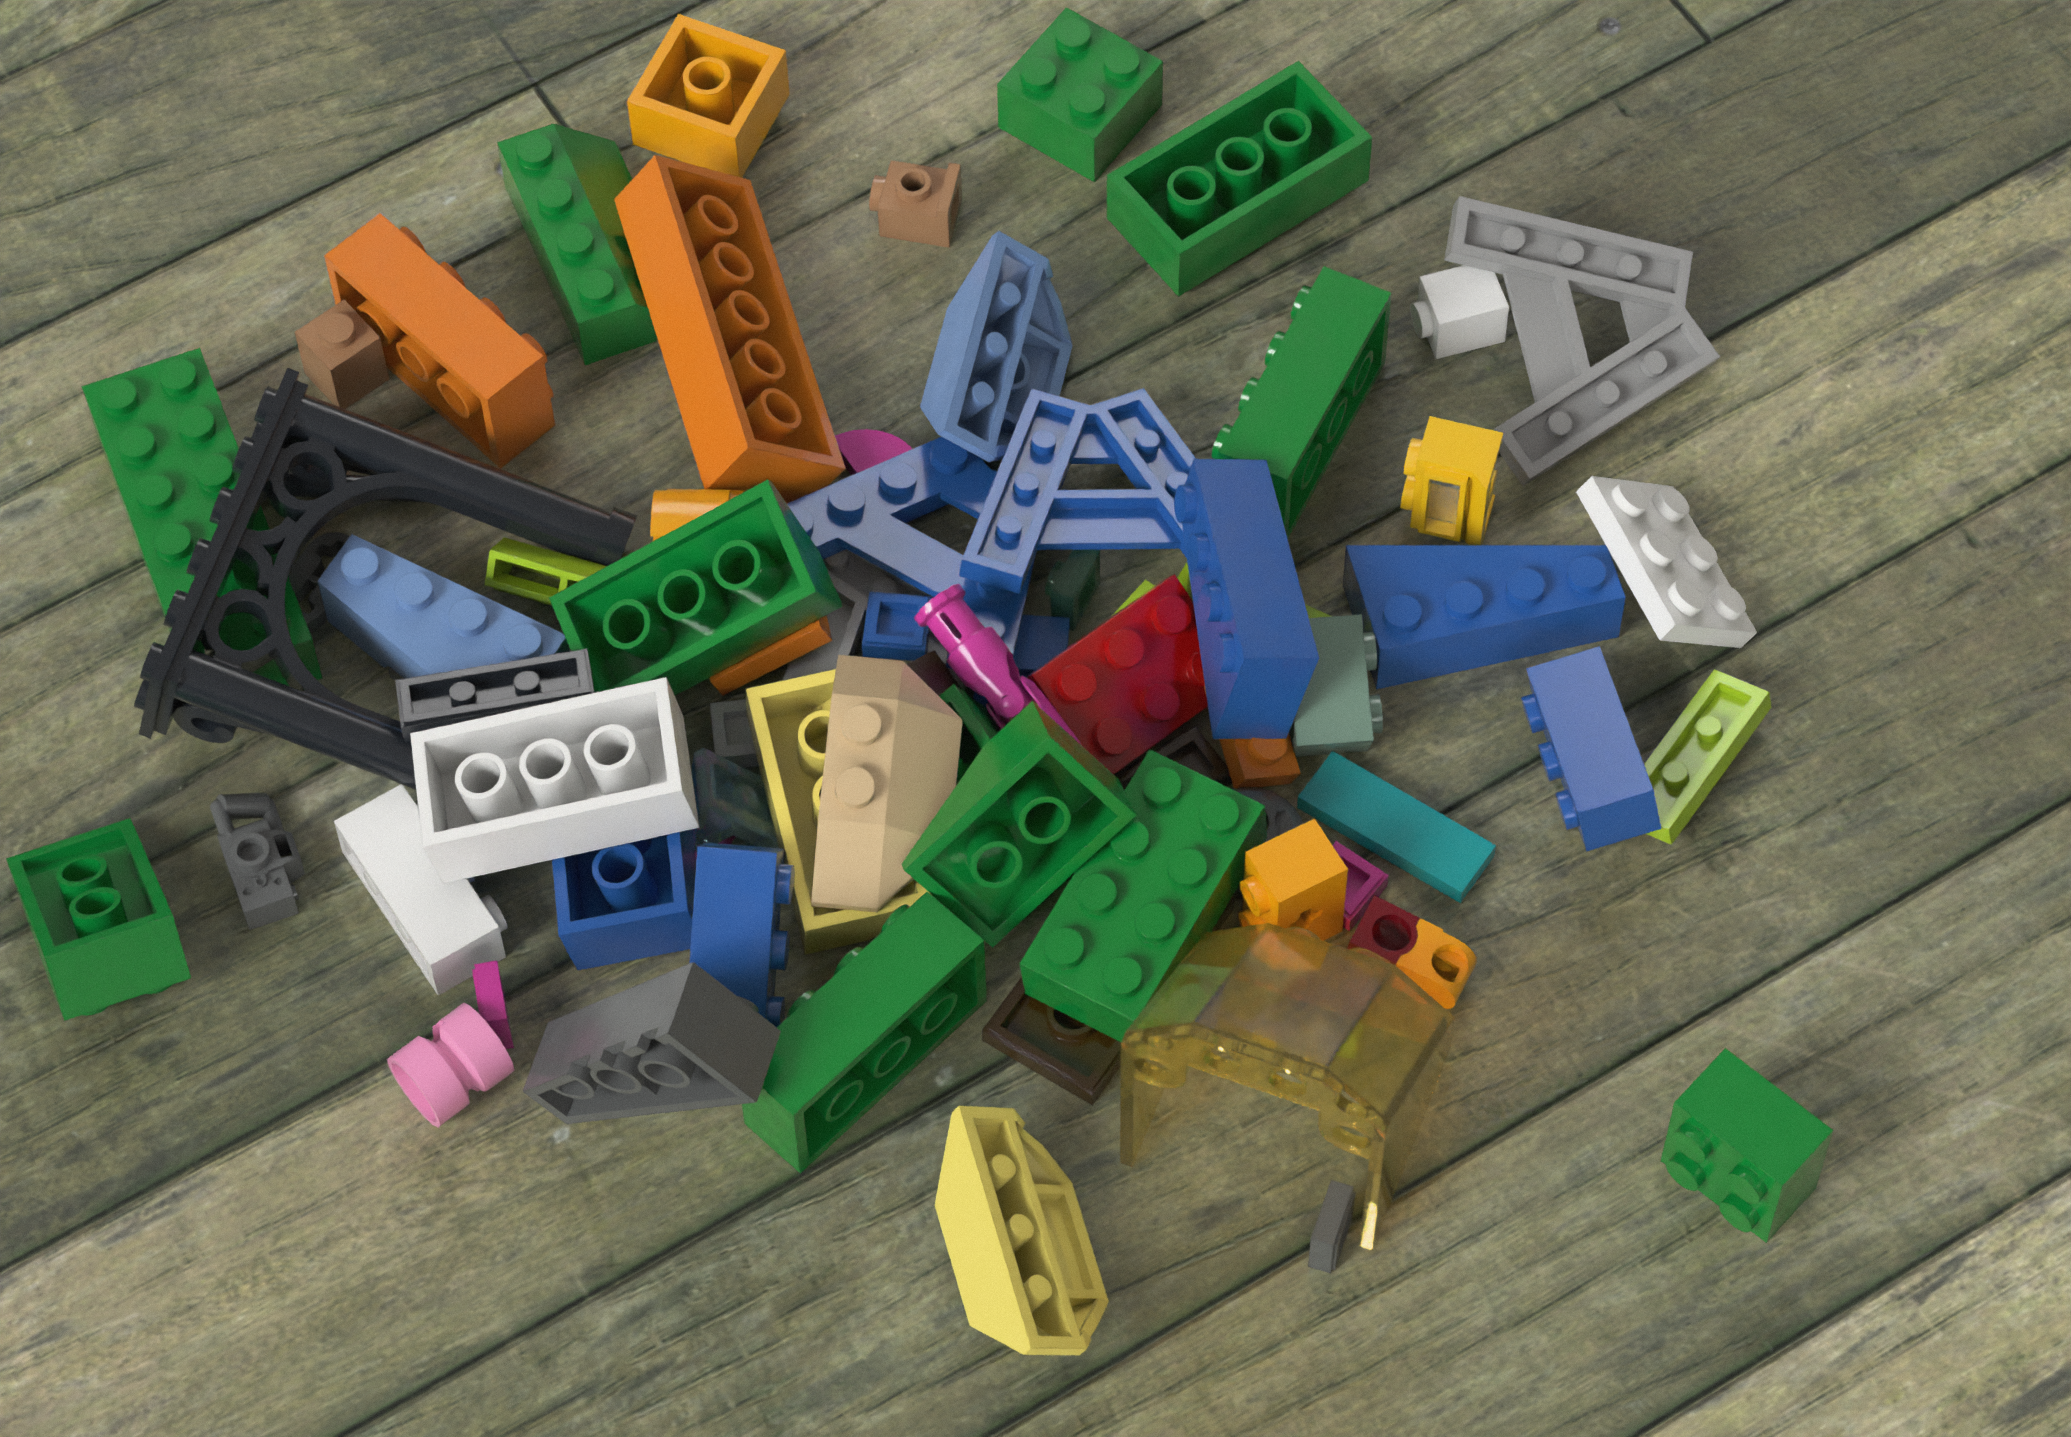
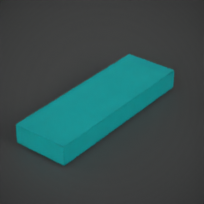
(1396, 826)

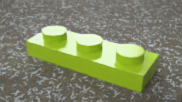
(1702, 748)

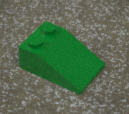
(1017, 825)
(99, 919)

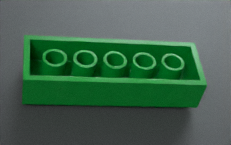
(169, 462)

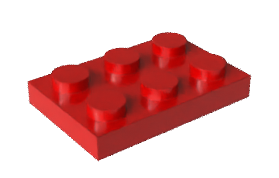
(1130, 676)

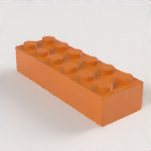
(727, 330)

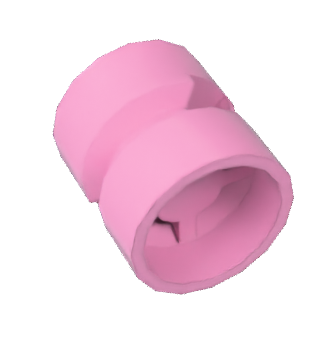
(458, 1059)

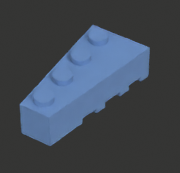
(422, 619)

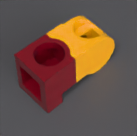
(1417, 948)

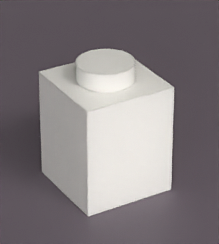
(1460, 310)

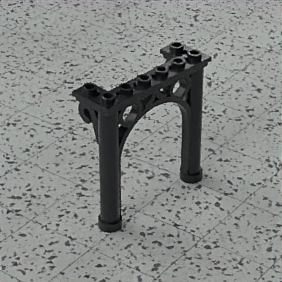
(318, 445)

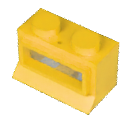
(1451, 480)

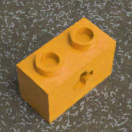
(1295, 882)

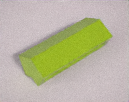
(534, 559)

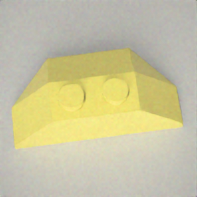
(1016, 1236)

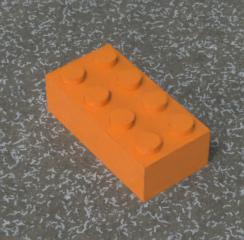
(445, 339)

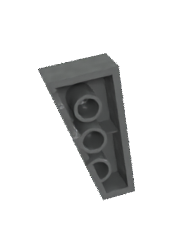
(653, 1051)

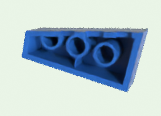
(1245, 599)
(1478, 604)

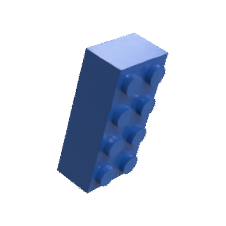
(626, 900)

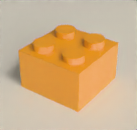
(708, 96)

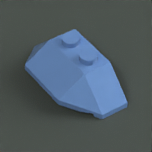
(994, 346)

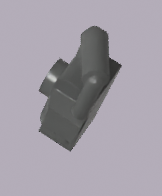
(254, 857)

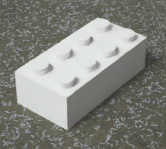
(553, 780)

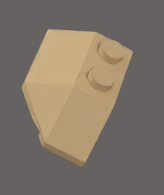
(882, 780)

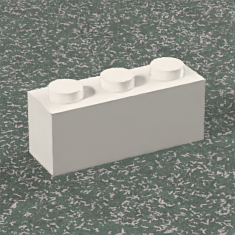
(437, 921)

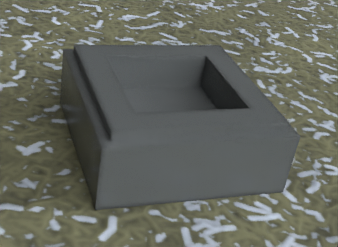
(1332, 1227)

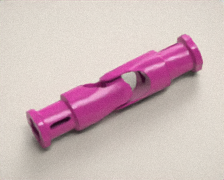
(982, 659)

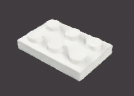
(1667, 562)

